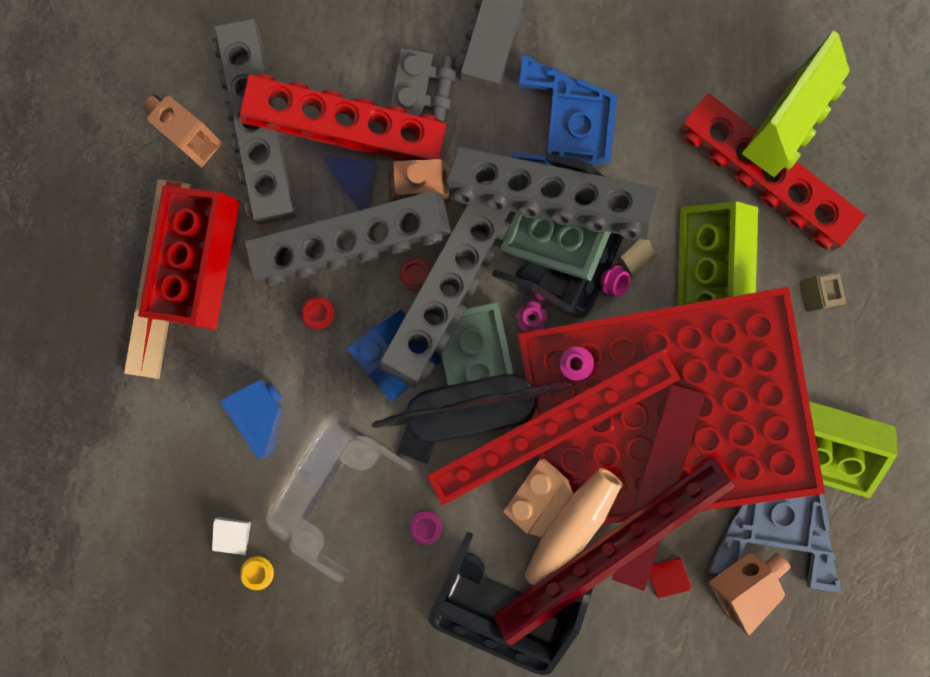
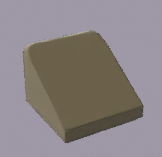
(637, 256)
(822, 292)

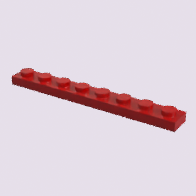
(554, 426)

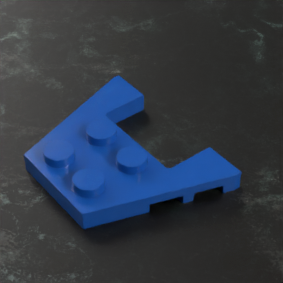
(579, 115)

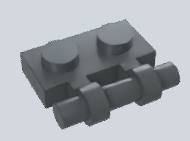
(413, 79)

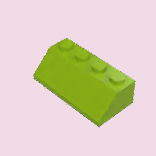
(800, 108)
(717, 251)
(852, 449)

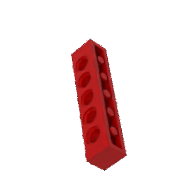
(325, 128)
(841, 215)

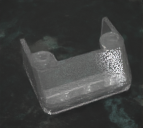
(333, 445)

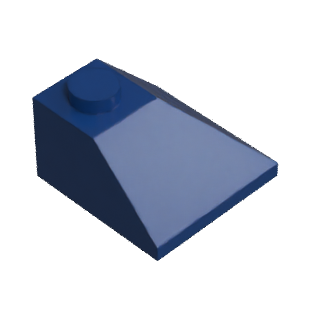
(372, 347)
(256, 415)

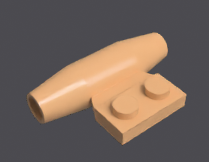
(562, 519)

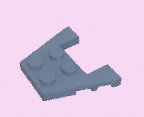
(786, 524)

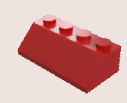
(189, 257)

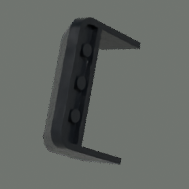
(555, 288)
(467, 610)

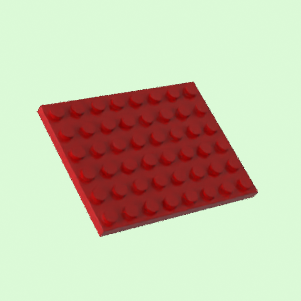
(732, 350)

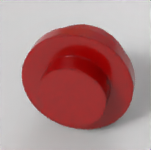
(414, 273)
(318, 313)

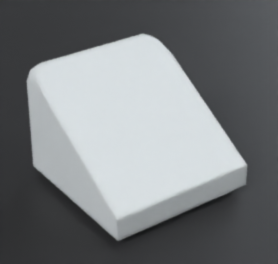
(230, 535)

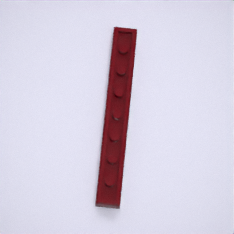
(613, 551)

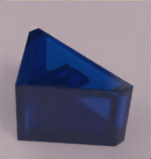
(355, 177)

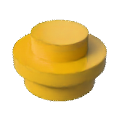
(257, 573)

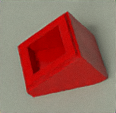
(669, 577)

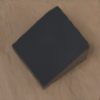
(415, 448)

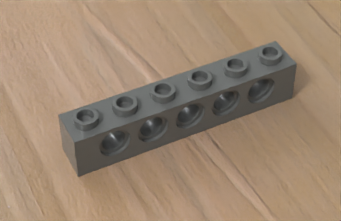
(540, 180)
(279, 203)
(267, 251)
(398, 358)

